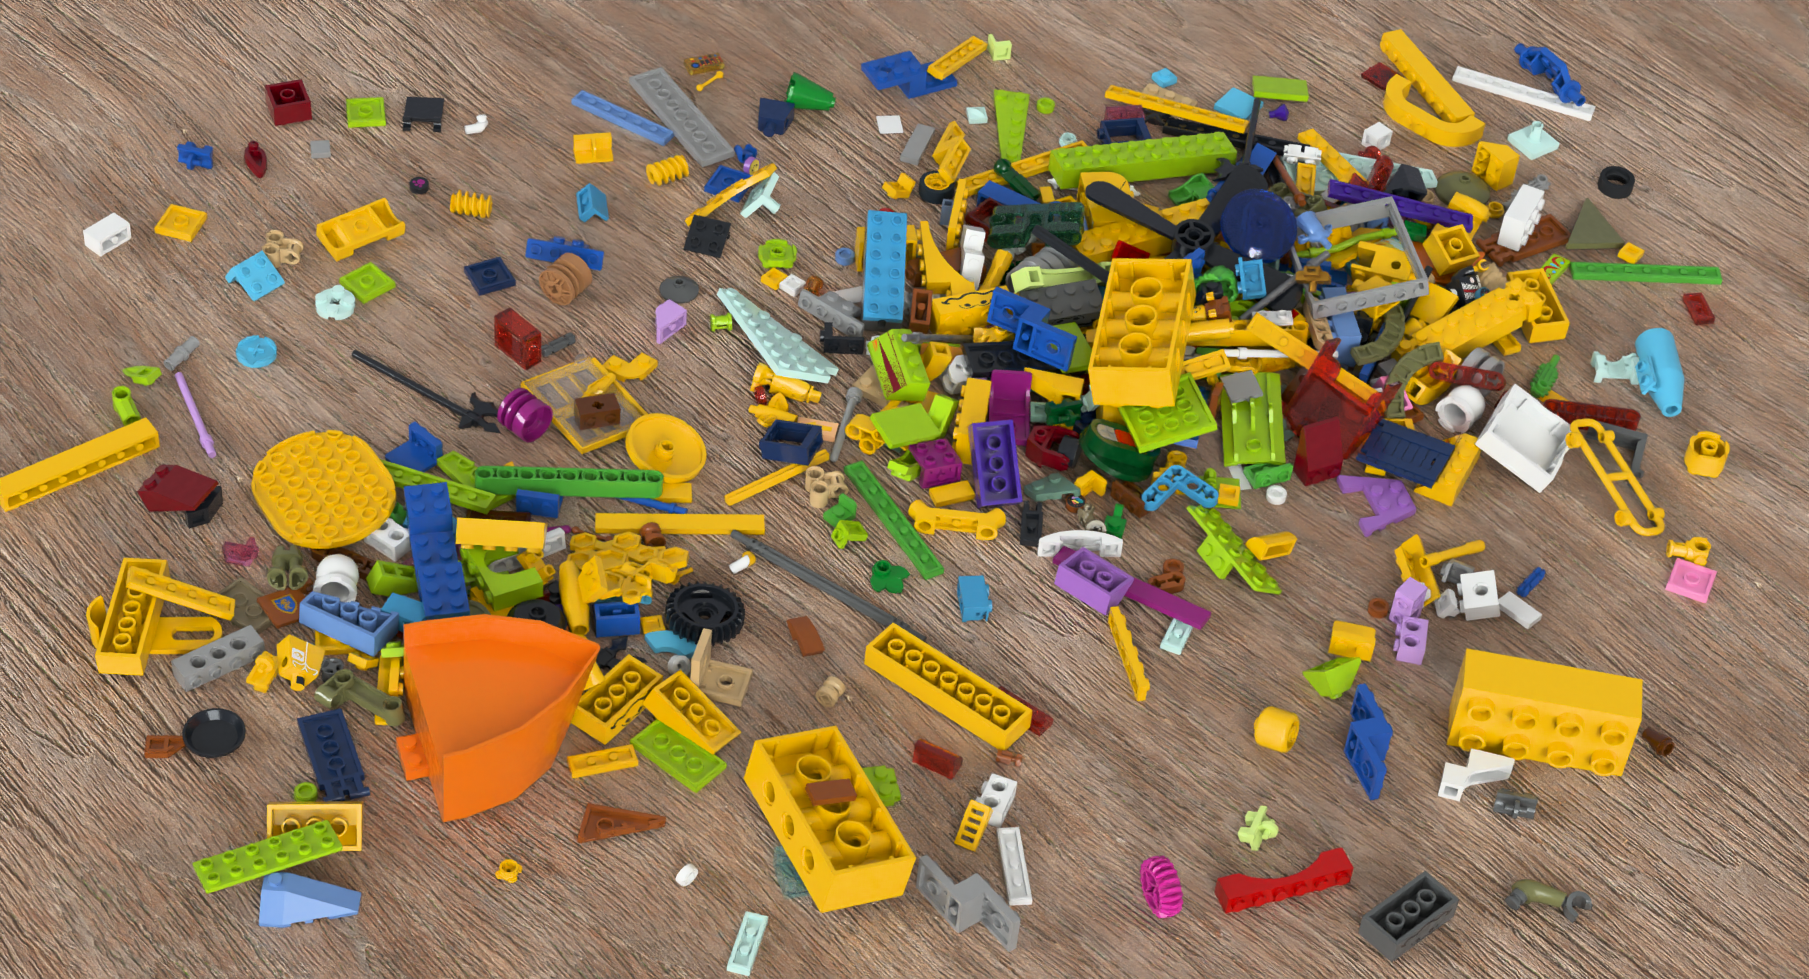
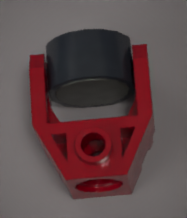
(1041, 442)

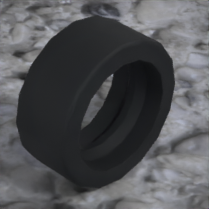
(1619, 174)

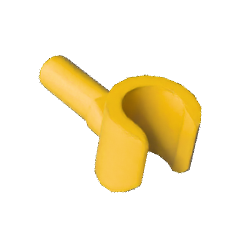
(679, 574)

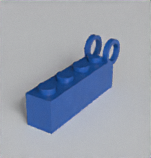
(1003, 195)

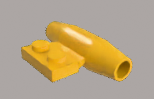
(580, 589)

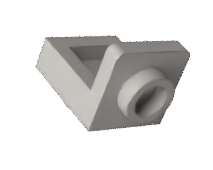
(1452, 570)

